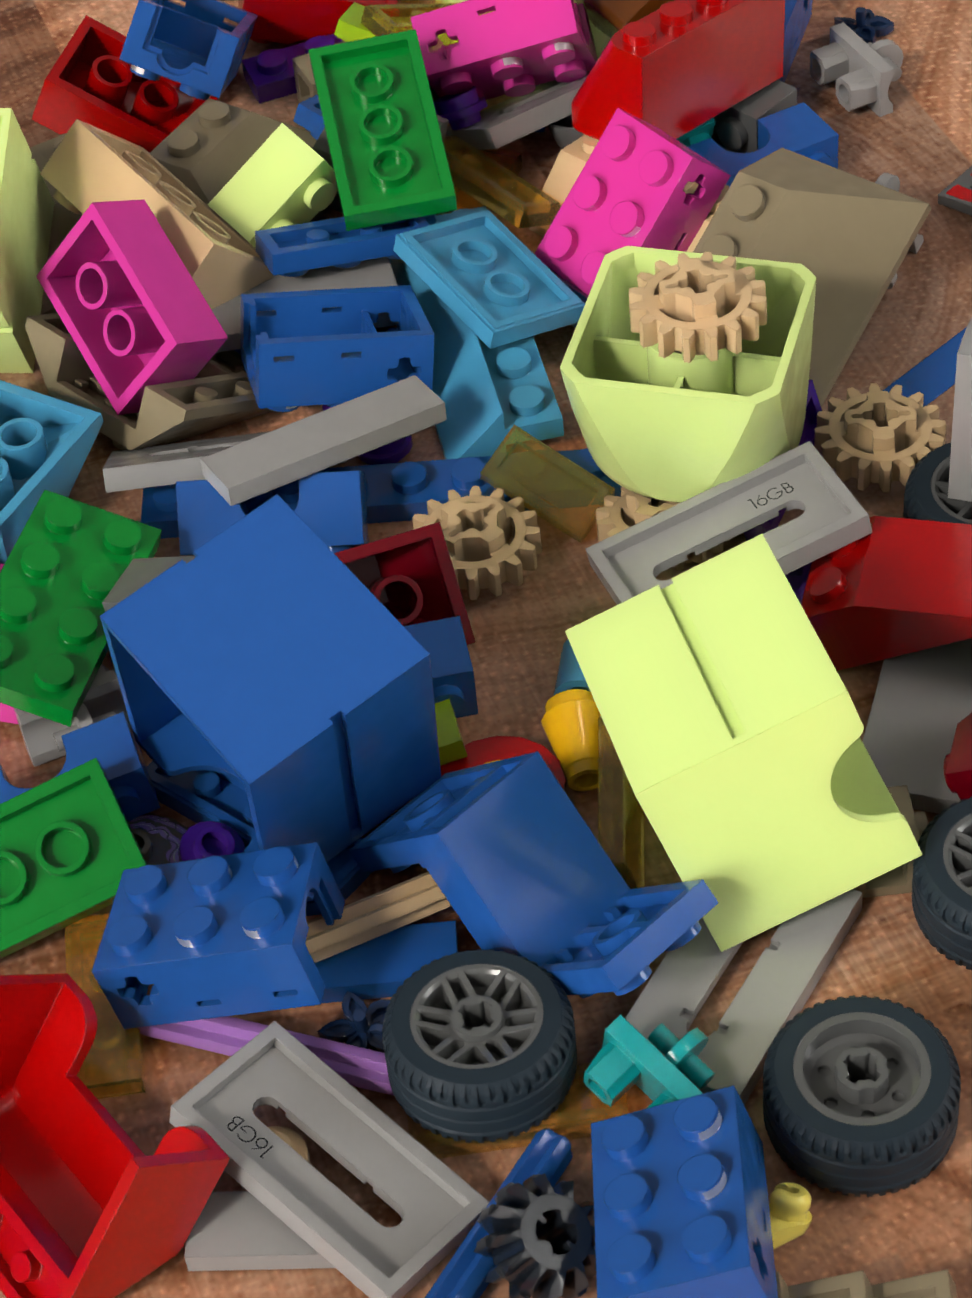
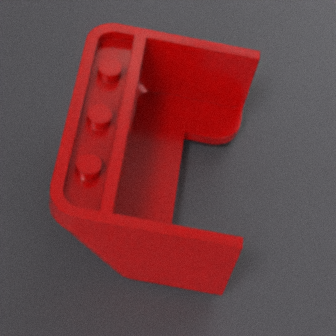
(75, 1190)

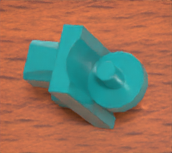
(631, 1059)

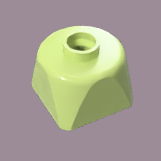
(681, 424)

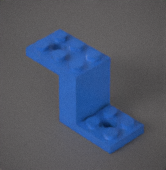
(535, 876)

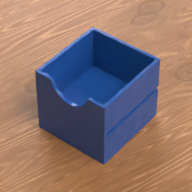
(280, 677)

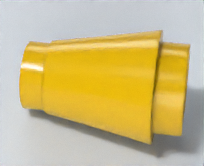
(573, 732)

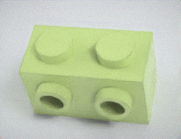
(276, 187)

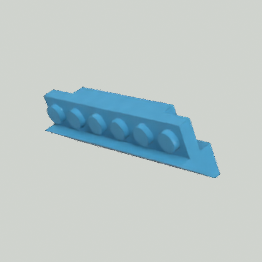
(481, 386)

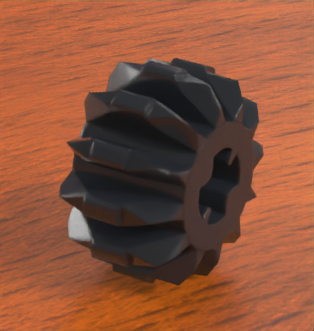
(539, 1239)

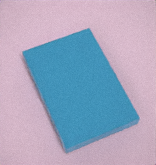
(489, 278)

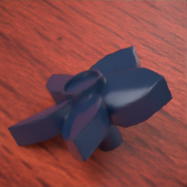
(867, 25)
(361, 1024)

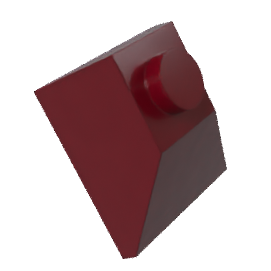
(411, 576)

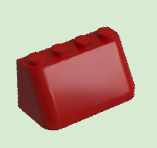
(684, 64)

